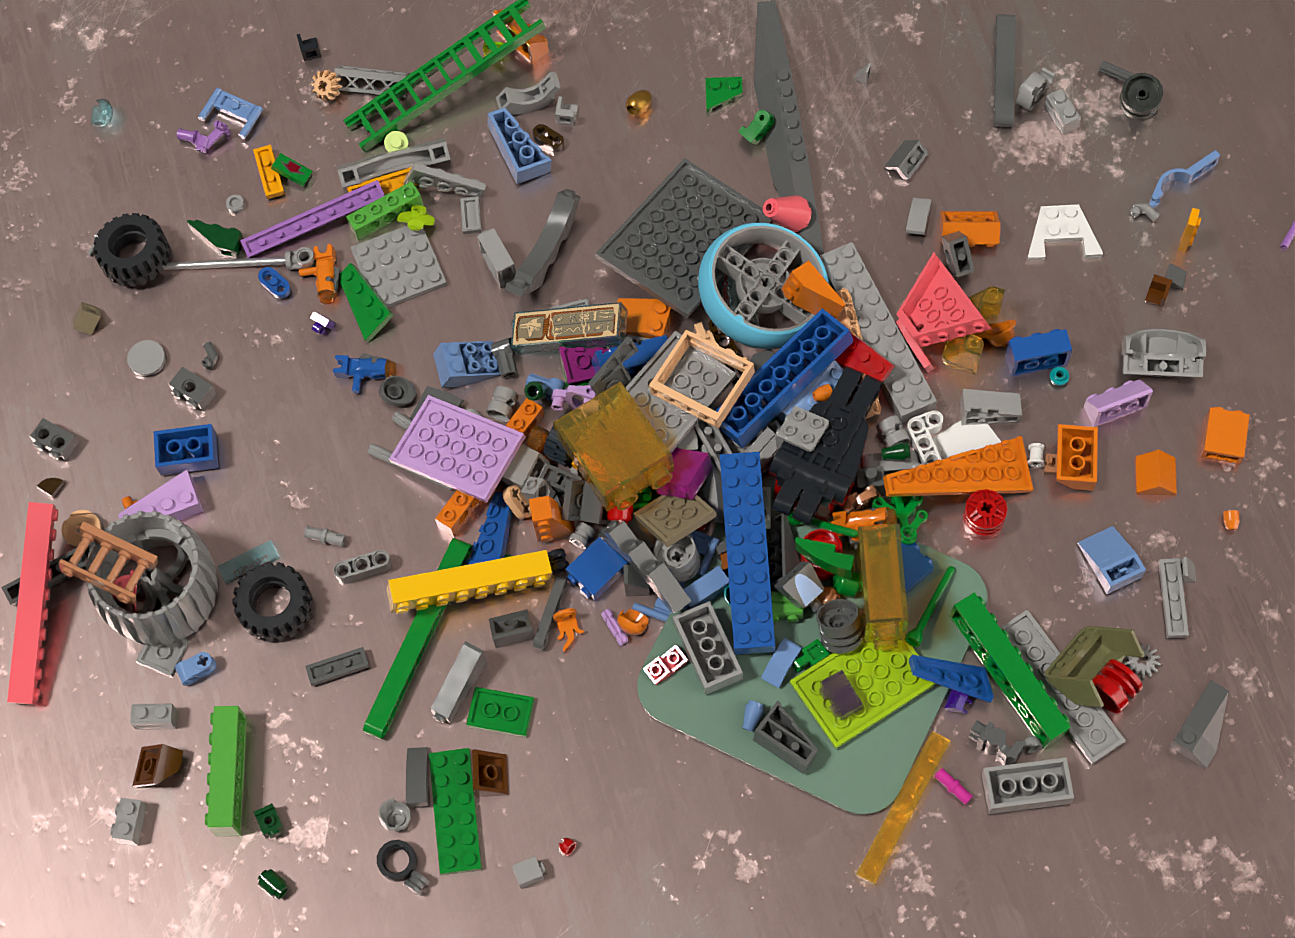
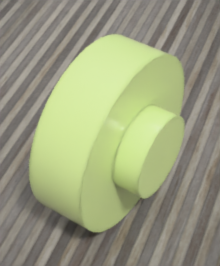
(395, 140)

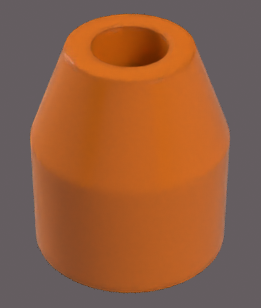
(822, 393)
(1231, 519)

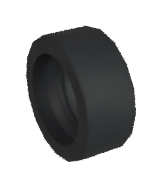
(385, 849)

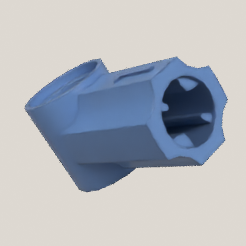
(553, 383)

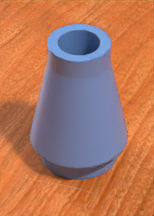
(752, 715)

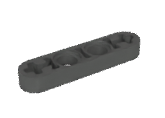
(551, 608)

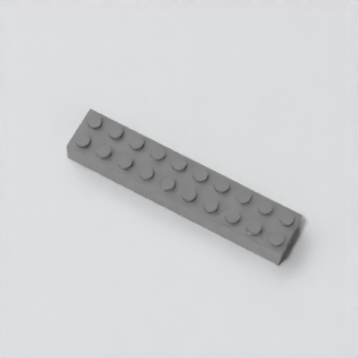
(905, 386)

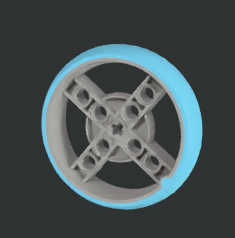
(736, 323)

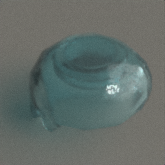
(102, 113)

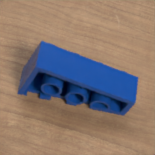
(636, 361)

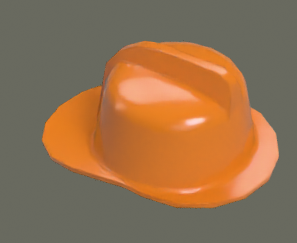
(999, 334)

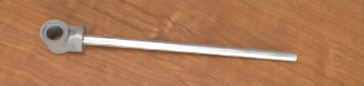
(292, 259)

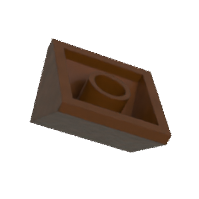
(489, 773)

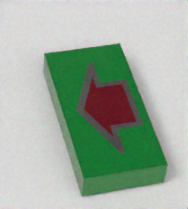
(291, 170)

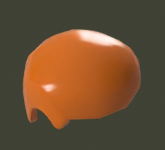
(632, 622)

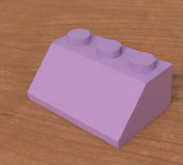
(1117, 402)

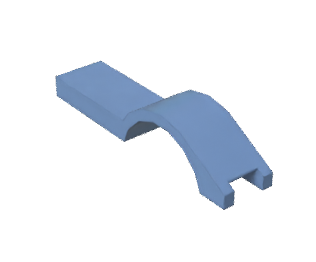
(1184, 175)

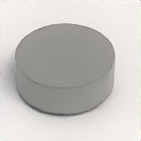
(235, 204)

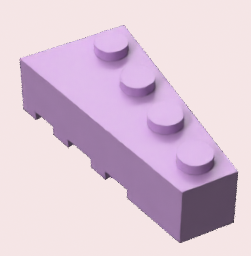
(173, 498)

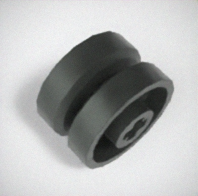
(1141, 85)

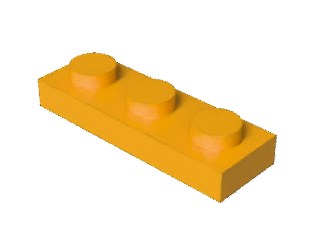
(270, 179)
(1190, 230)

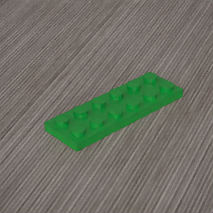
(455, 811)

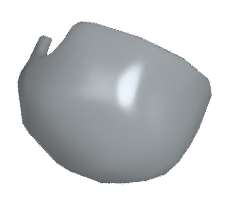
(394, 815)

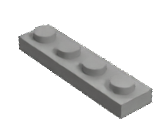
(1173, 598)

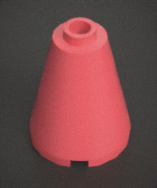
(788, 212)

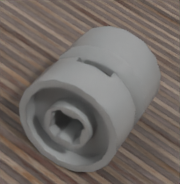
(502, 403)
(892, 431)

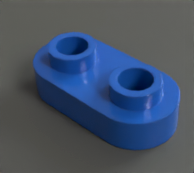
(275, 284)

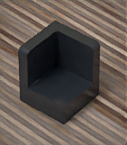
(309, 48)

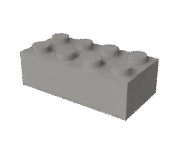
(707, 648)
(1027, 785)

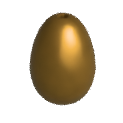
(638, 102)

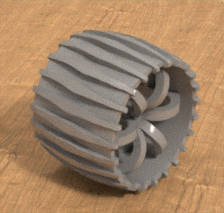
(176, 618)

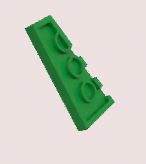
(365, 303)

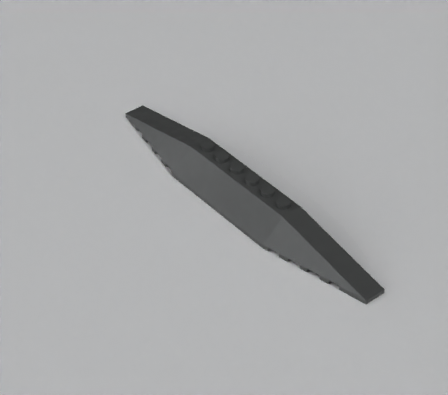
(785, 138)

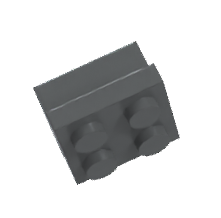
(582, 503)

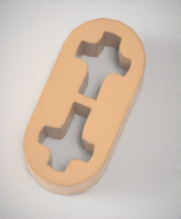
(517, 502)

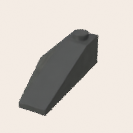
(781, 549)
(1202, 729)

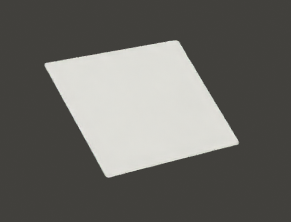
(964, 438)

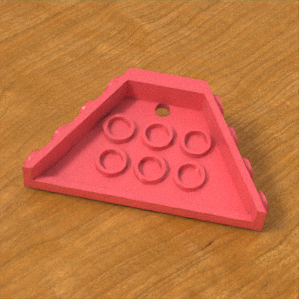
(940, 307)

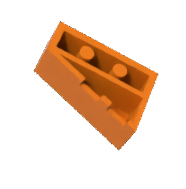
(548, 519)

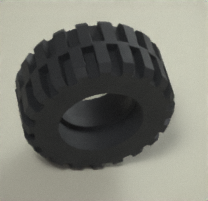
(122, 232)
(258, 582)

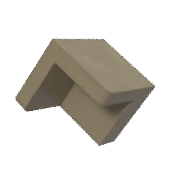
(86, 318)

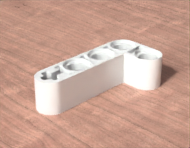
(924, 435)

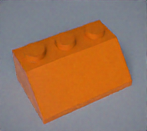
(532, 49)
(978, 226)
(1077, 456)

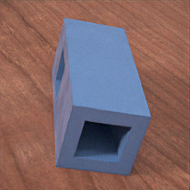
(706, 588)

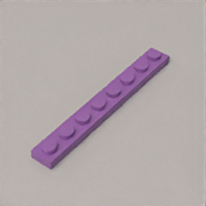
(312, 219)

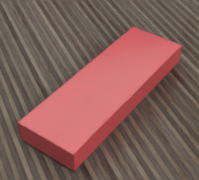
(914, 346)

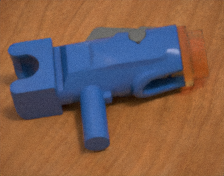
(364, 366)

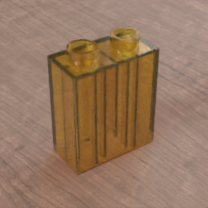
(615, 447)
(882, 585)

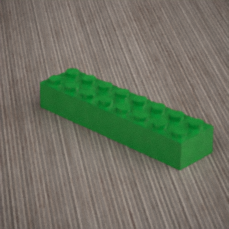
(1009, 670)

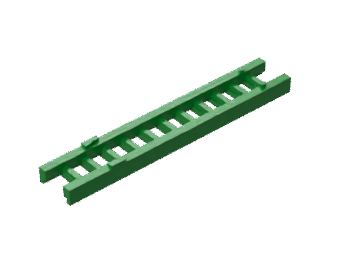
(436, 64)

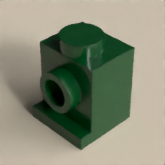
(275, 827)

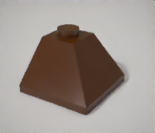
(156, 764)

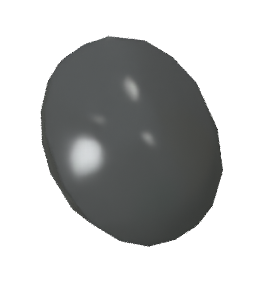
(397, 391)

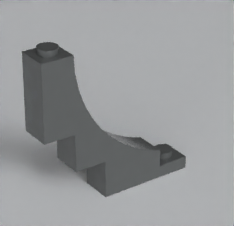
(557, 228)

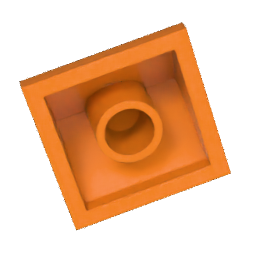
(1155, 473)

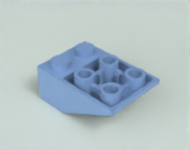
(465, 363)
(1112, 559)

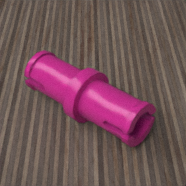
(953, 786)

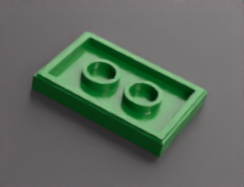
(500, 712)

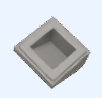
(1188, 570)

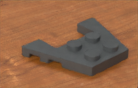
(613, 369)

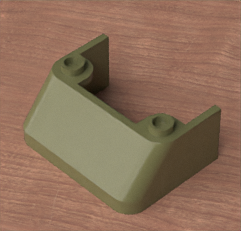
(1085, 657)

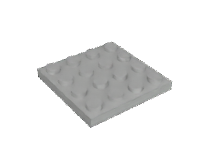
(399, 265)

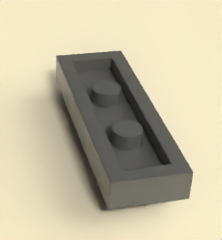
(337, 666)

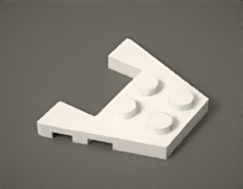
(1061, 225)

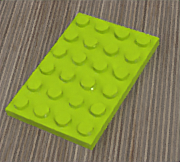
(878, 678)

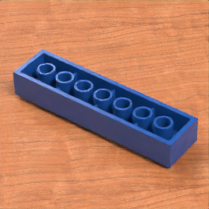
(785, 376)

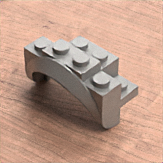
(1163, 353)

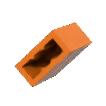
(1225, 435)

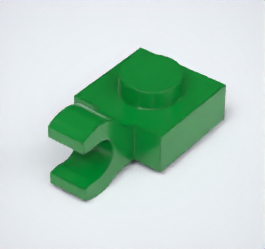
(811, 654)

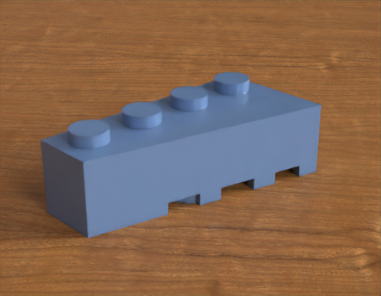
(518, 150)

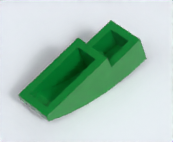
(825, 556)

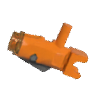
(326, 274)
(867, 517)

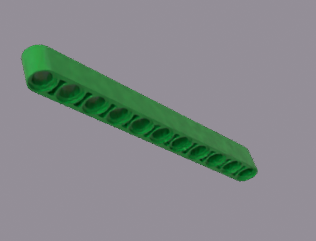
(411, 652)

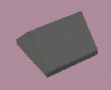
(511, 628)

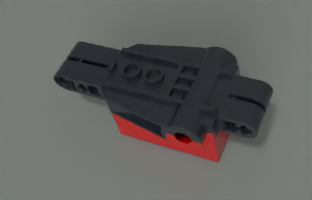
(825, 476)

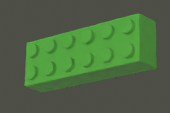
(226, 771)

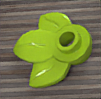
(416, 218)

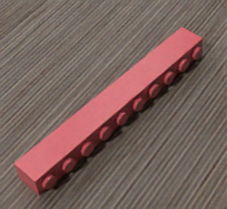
(32, 603)

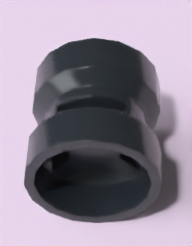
(558, 561)

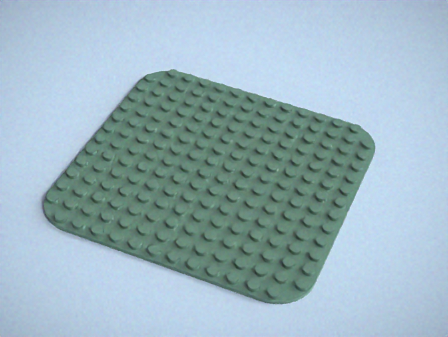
(861, 773)

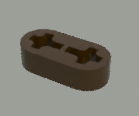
(550, 135)

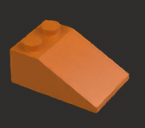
(811, 291)
(647, 317)

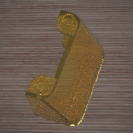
(966, 351)

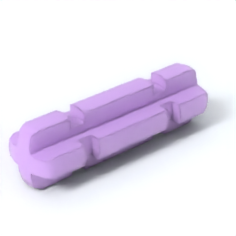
(612, 624)

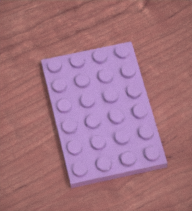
(457, 448)

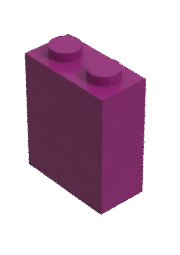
(689, 473)

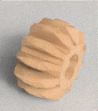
(329, 91)

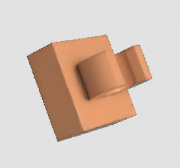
(1050, 464)

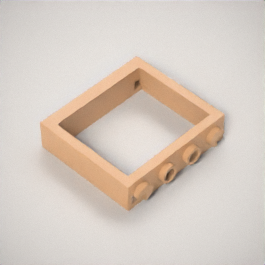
(685, 403)

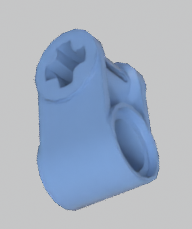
(193, 669)

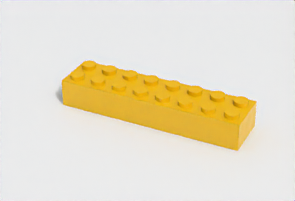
(468, 581)

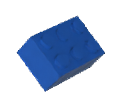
(1038, 352)
(185, 449)

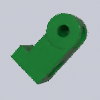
(758, 127)

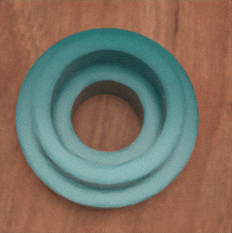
(1056, 380)

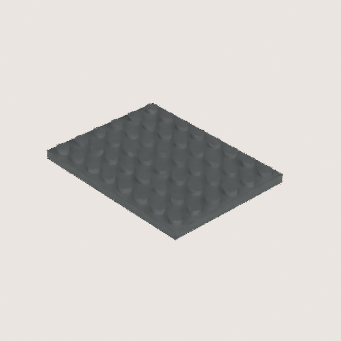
(671, 232)

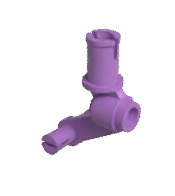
(203, 142)

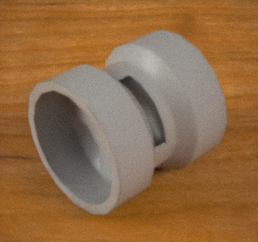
(582, 535)

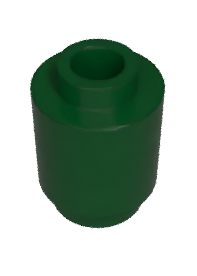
(530, 390)
(273, 884)

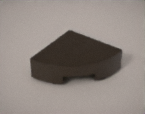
(51, 486)

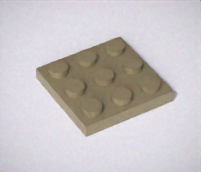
(674, 517)

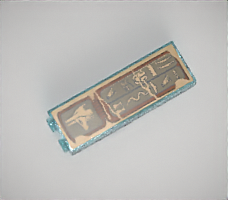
(569, 327)

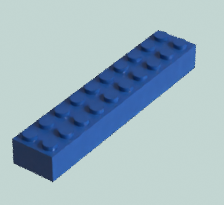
(747, 553)

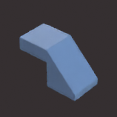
(781, 662)

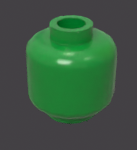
(846, 586)

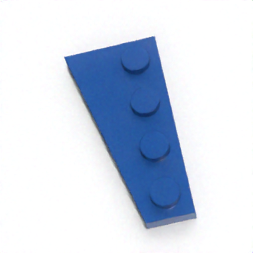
(493, 533)
(956, 676)

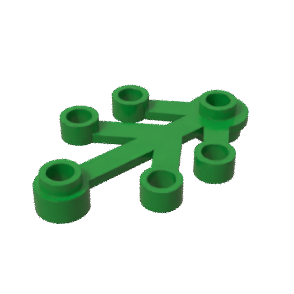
(902, 515)

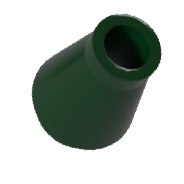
(896, 452)

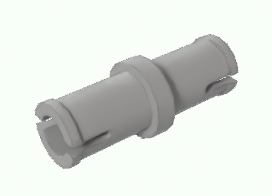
(324, 536)

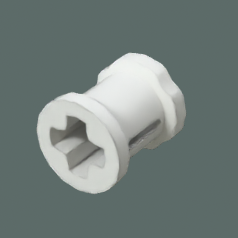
(1036, 455)

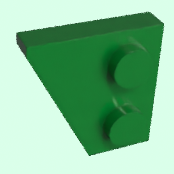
(722, 90)

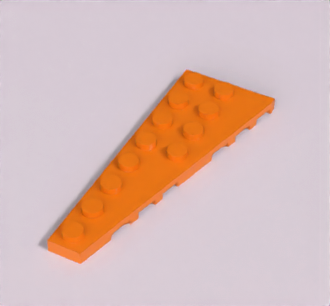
(994, 467)

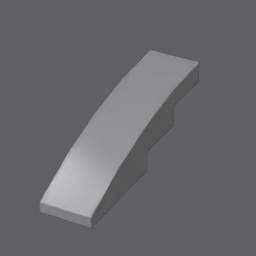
(713, 490)

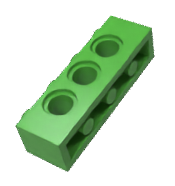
(383, 210)

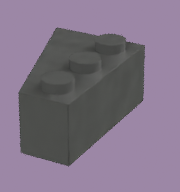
(785, 740)

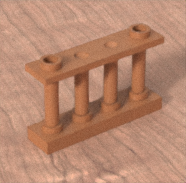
(107, 543)

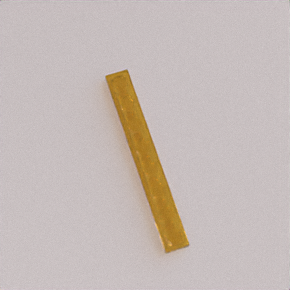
(903, 808)

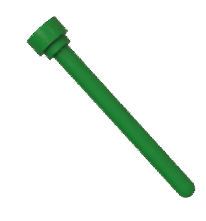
(826, 526)
(914, 636)

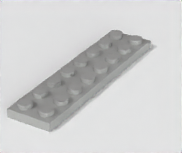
(1089, 725)

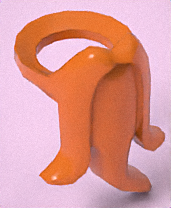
(567, 623)

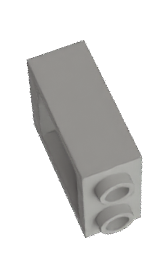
(496, 257)

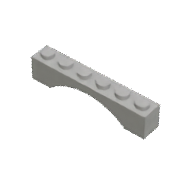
(374, 166)

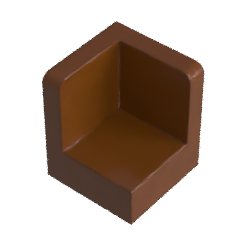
(1158, 290)

